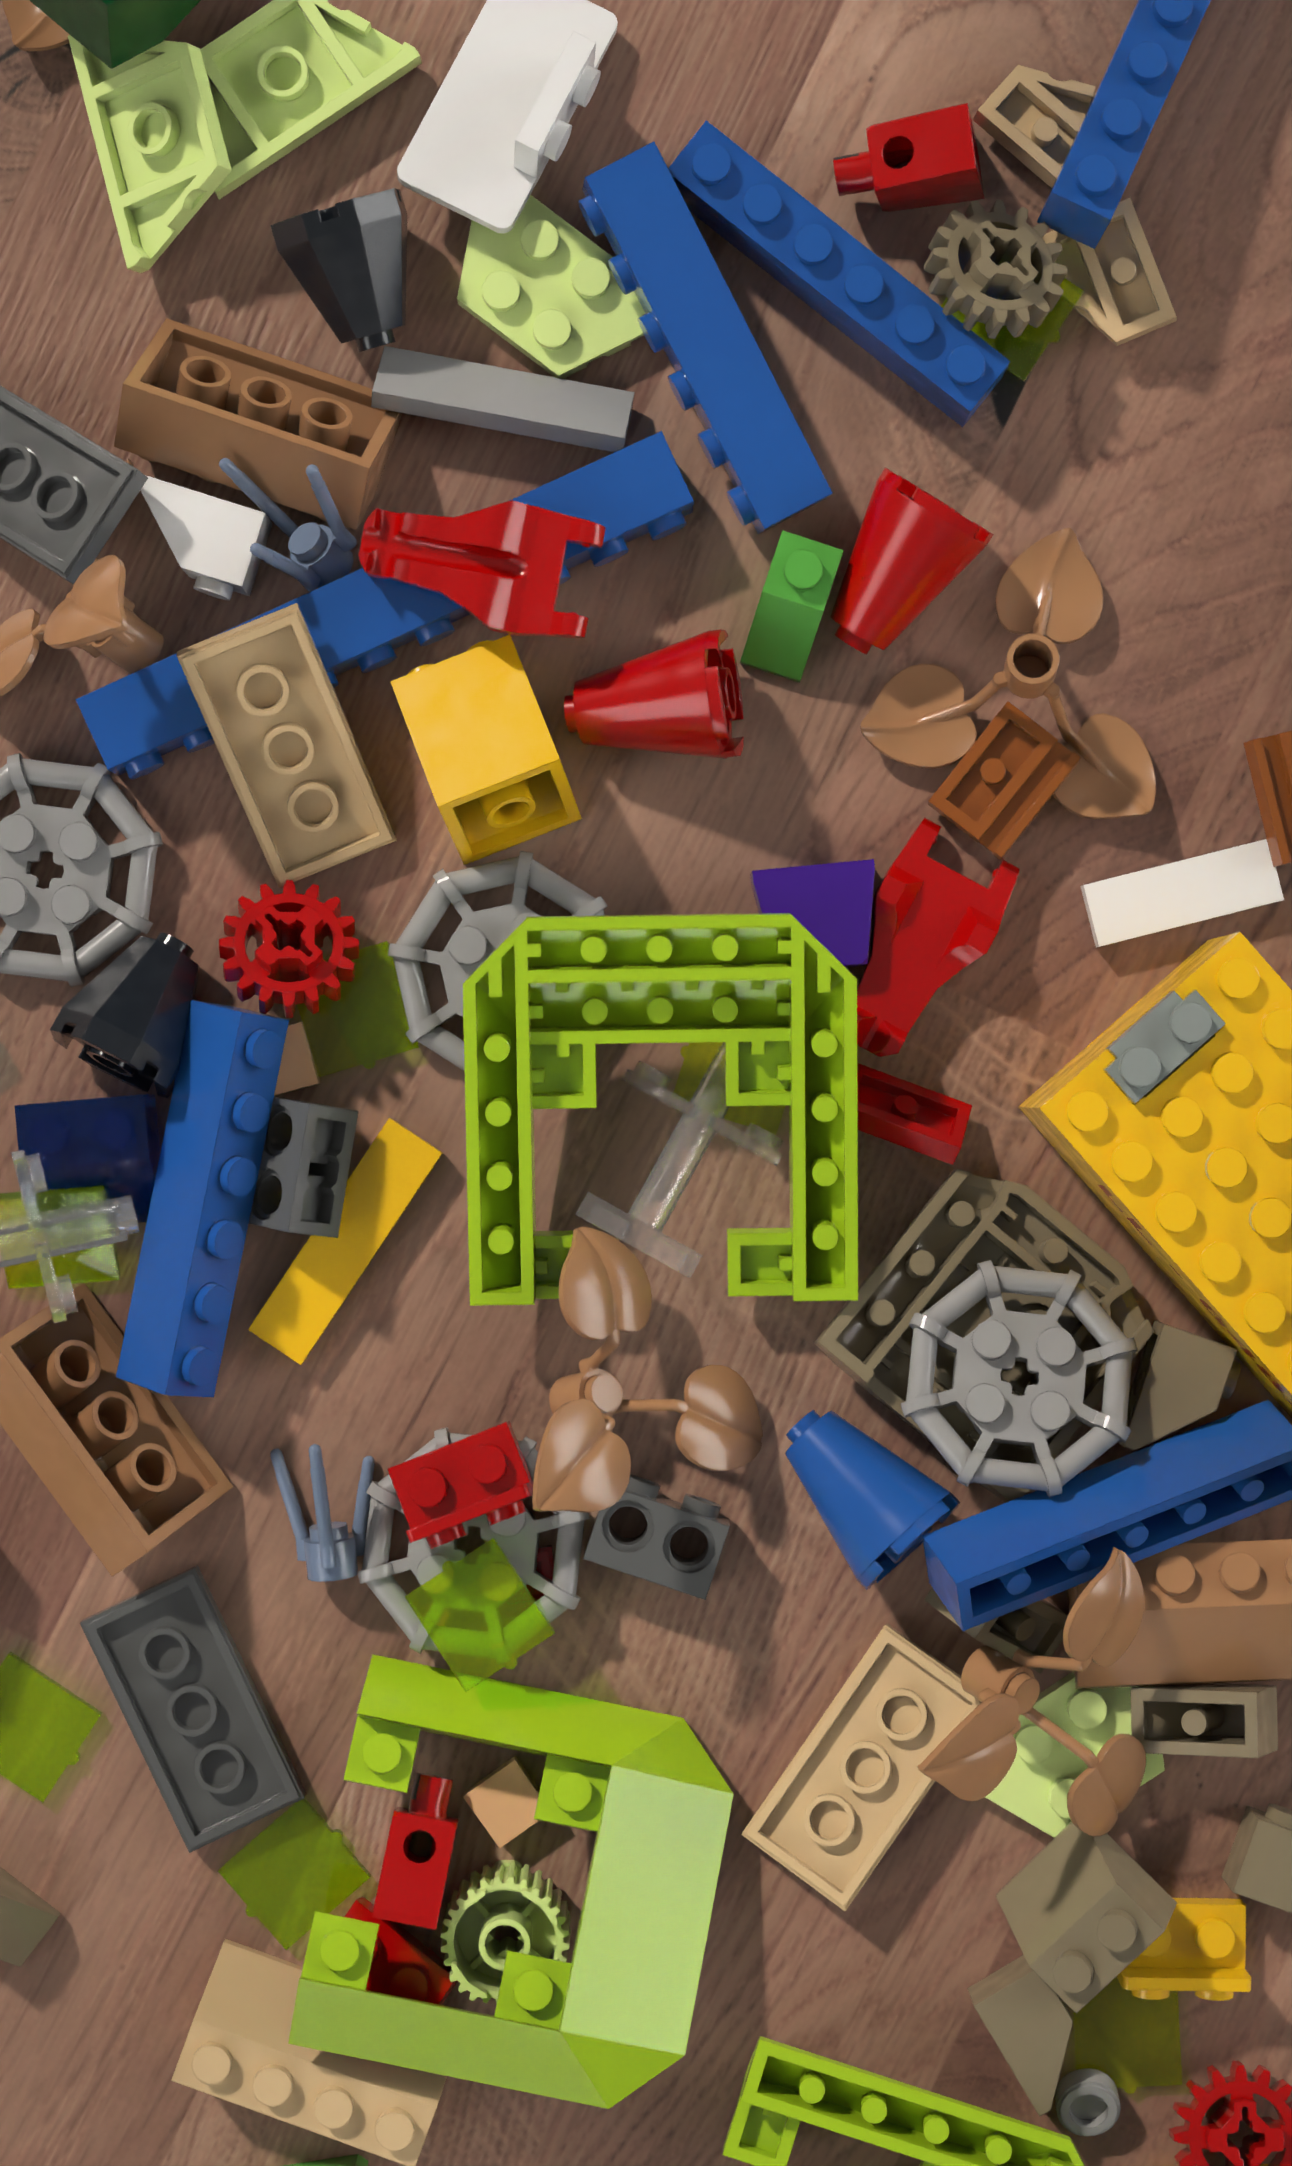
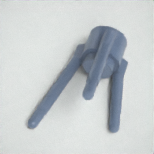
(316, 551)
(329, 1549)

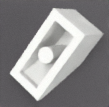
(209, 536)

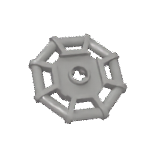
(86, 867)
(473, 940)
(990, 1402)
(516, 1536)

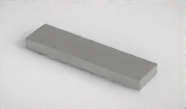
(502, 399)

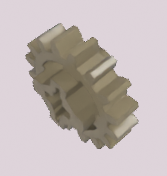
(995, 269)

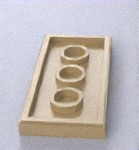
(286, 745)
(859, 1769)

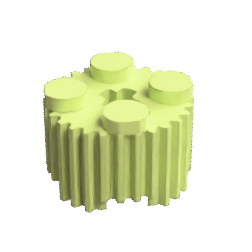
(495, 1898)

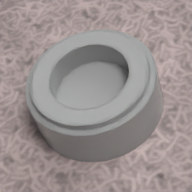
(1087, 2102)

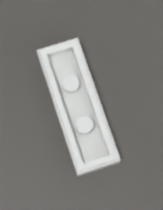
(1181, 893)

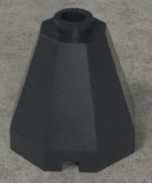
(352, 264)
(135, 1014)

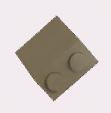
(1083, 1913)

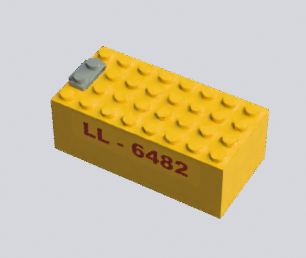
(1190, 1141)

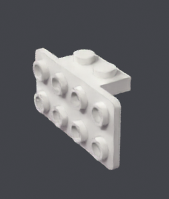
(507, 106)

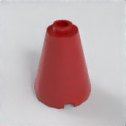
(901, 562)
(664, 701)

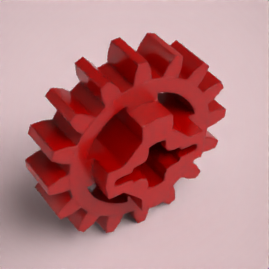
(289, 974)
(1238, 2104)

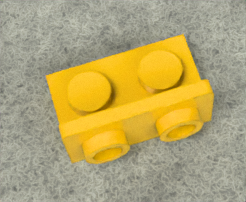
(1196, 1952)

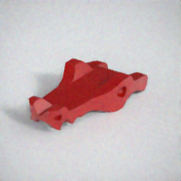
(491, 562)
(923, 933)

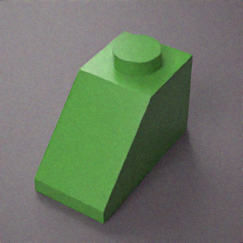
(791, 606)

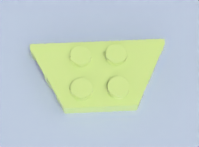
(292, 76)
(153, 142)
(547, 291)
(1045, 1768)

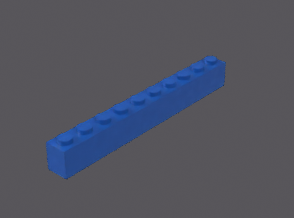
(367, 617)

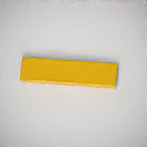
(332, 1266)

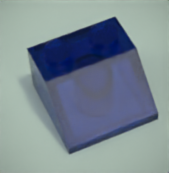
(95, 1144)

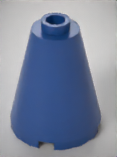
(865, 1494)

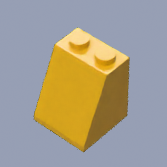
(486, 749)

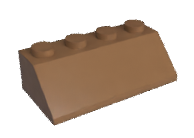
(219, 399)
(101, 1445)
(1207, 1617)

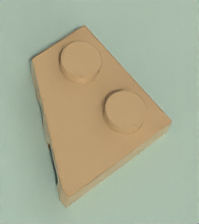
(1036, 118)
(1118, 277)

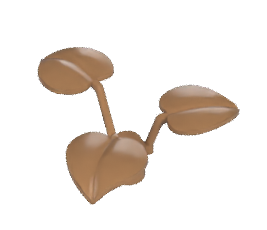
(1051, 599)
(90, 618)
(579, 1457)
(983, 1745)

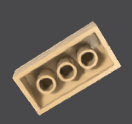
(244, 2057)

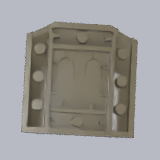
(957, 1228)

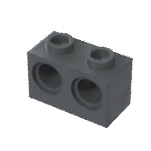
(304, 1168)
(651, 1553)

